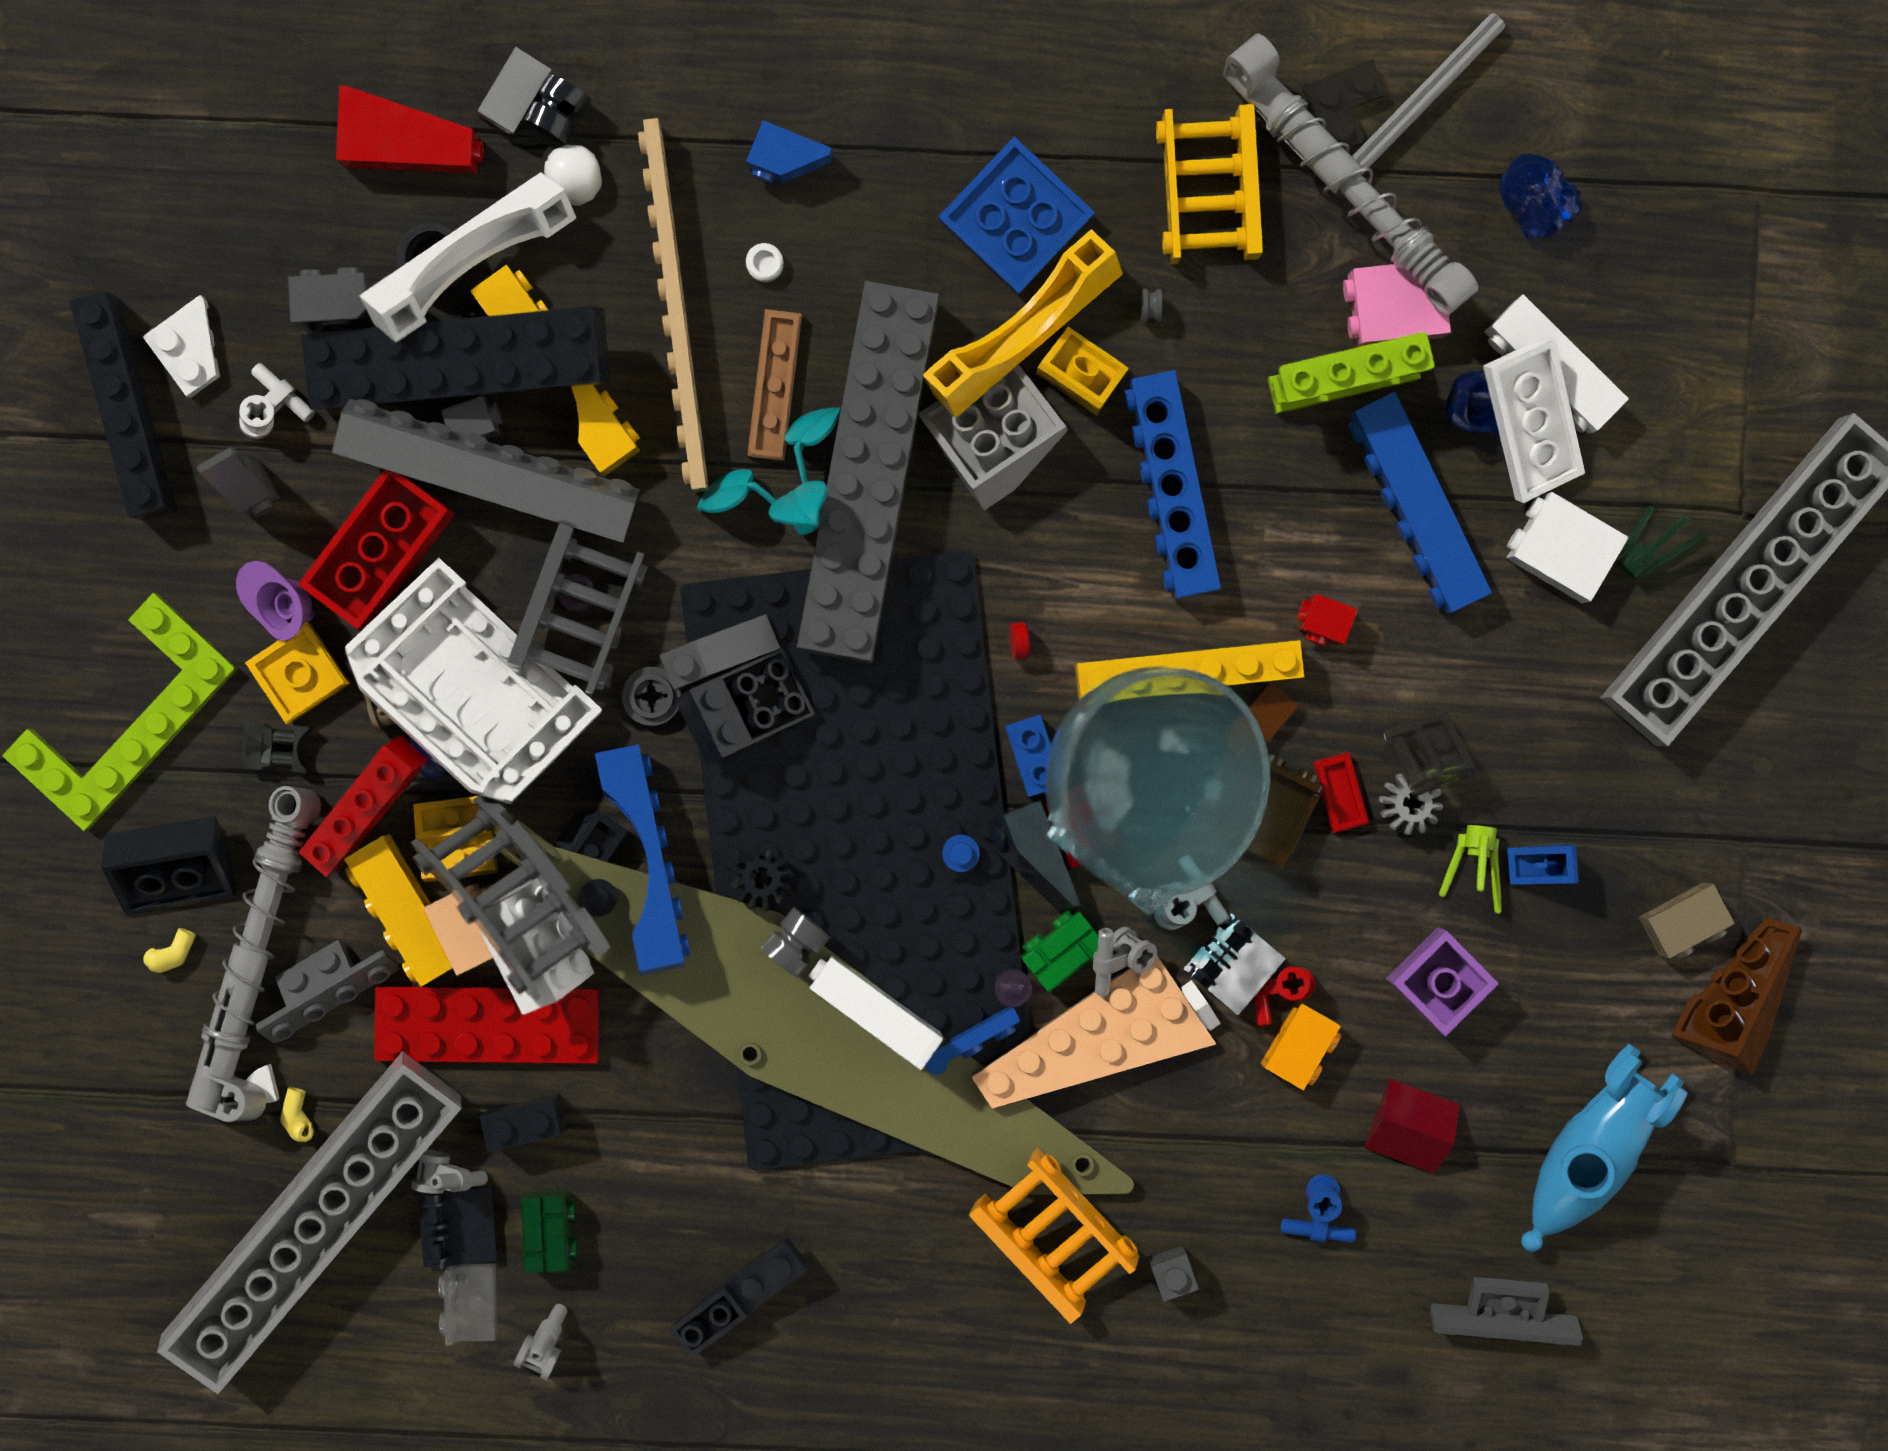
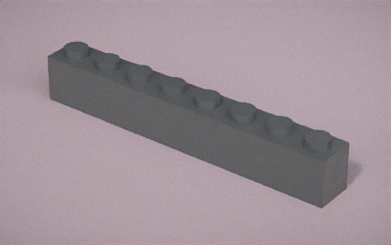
(485, 469)

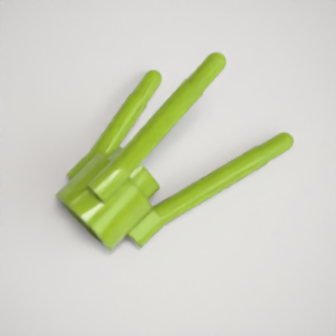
(1482, 844)

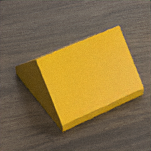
(1081, 370)

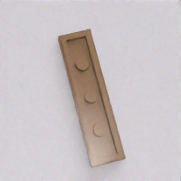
(774, 385)

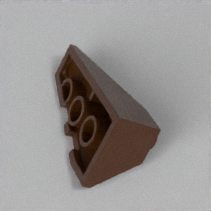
(1739, 1007)

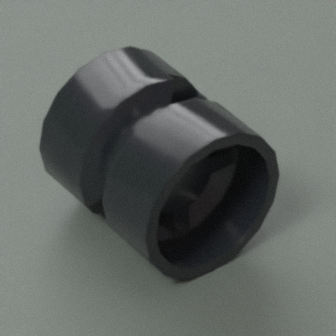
(553, 122)

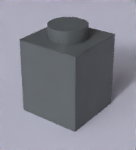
(474, 417)
(1173, 1273)

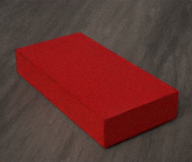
(1341, 792)

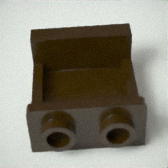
(1287, 812)

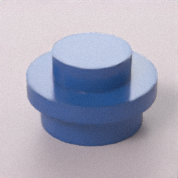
(960, 853)

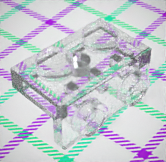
(468, 1303)

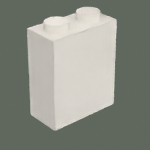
(1565, 546)

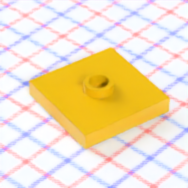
(297, 673)

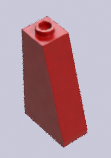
(397, 137)

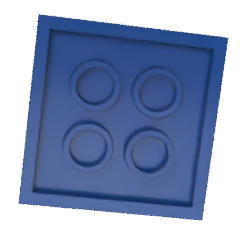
(1016, 215)

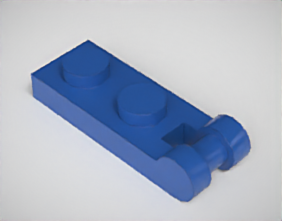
(970, 1041)

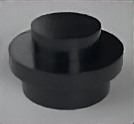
(598, 897)

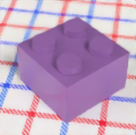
(1442, 981)

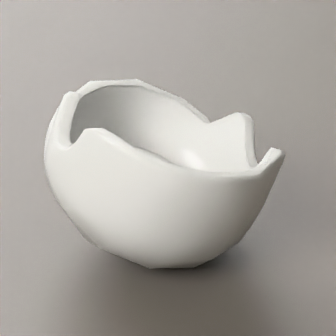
(575, 171)

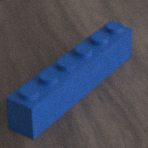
(1419, 504)

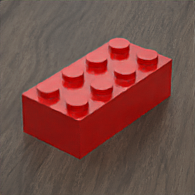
(376, 548)

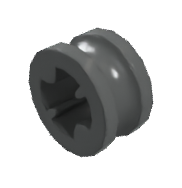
(1151, 305)

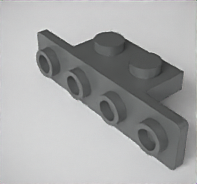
(321, 985)
(1507, 1312)

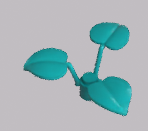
(799, 506)

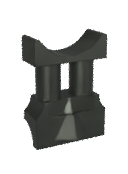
(260, 746)

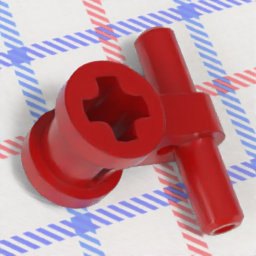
(1281, 987)

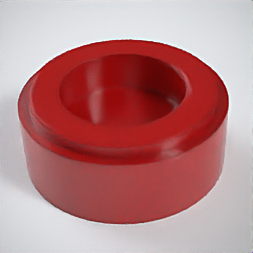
(1019, 640)

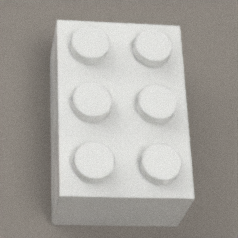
(535, 943)

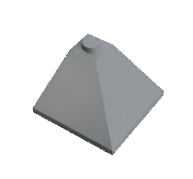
(997, 436)

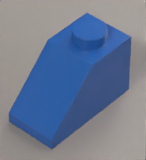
(784, 154)

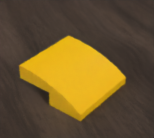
(443, 818)

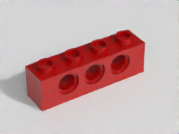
(363, 805)

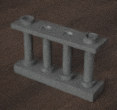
(553, 582)

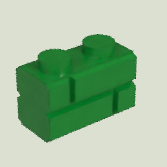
(1061, 950)

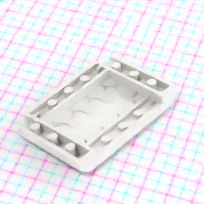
(444, 679)

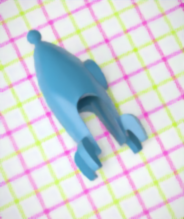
(1600, 1147)

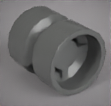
(795, 942)

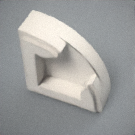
(1200, 1005)
(265, 1079)

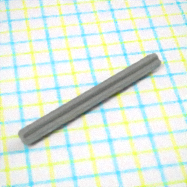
(1429, 91)

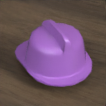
(274, 600)

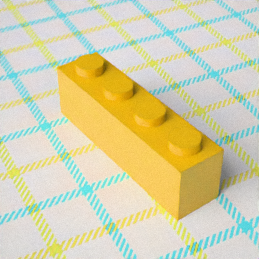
(399, 903)

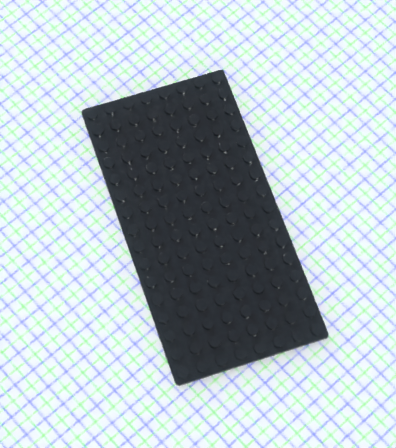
(863, 817)

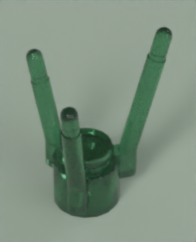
(1637, 559)

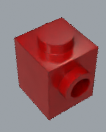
(1325, 620)

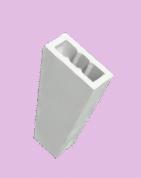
(875, 1011)

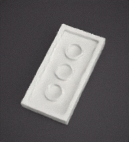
(1534, 419)

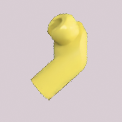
(172, 956)
(294, 1118)

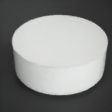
(764, 262)

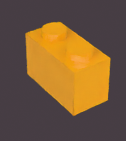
(1301, 1046)

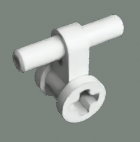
(280, 394)

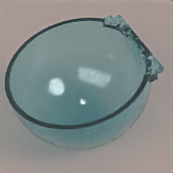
(1157, 782)

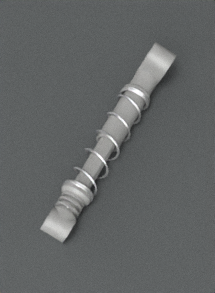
(1252, 74)
(242, 981)

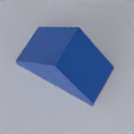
(1543, 864)

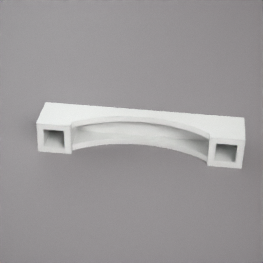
(404, 297)

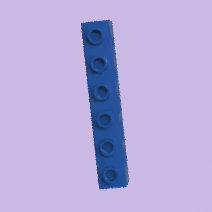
(1164, 391)

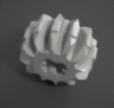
(1401, 812)

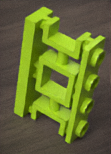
(1350, 372)

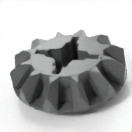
(640, 709)

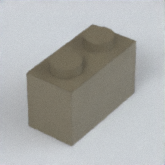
(1687, 921)

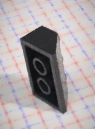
(168, 866)

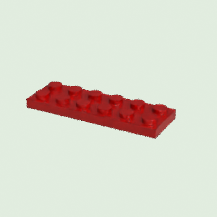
(484, 1026)

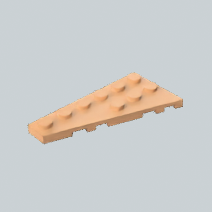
(1099, 1036)

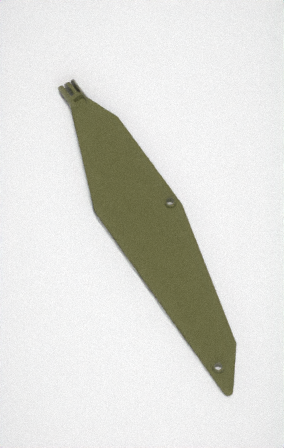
(811, 1049)

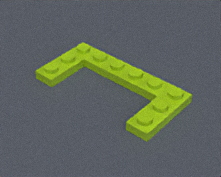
(90, 796)

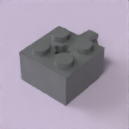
(329, 301)

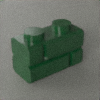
(547, 1231)

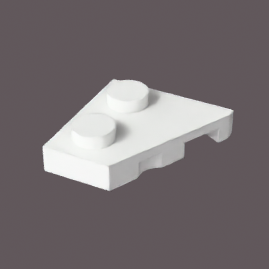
(186, 347)

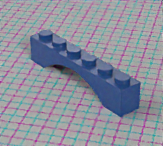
(656, 934)

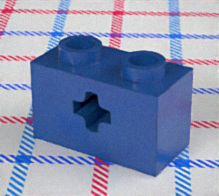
(1031, 751)

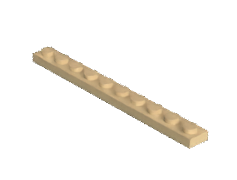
(671, 290)

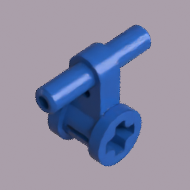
(1322, 1213)

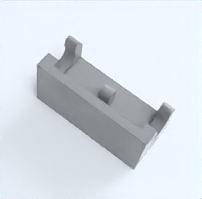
(513, 91)

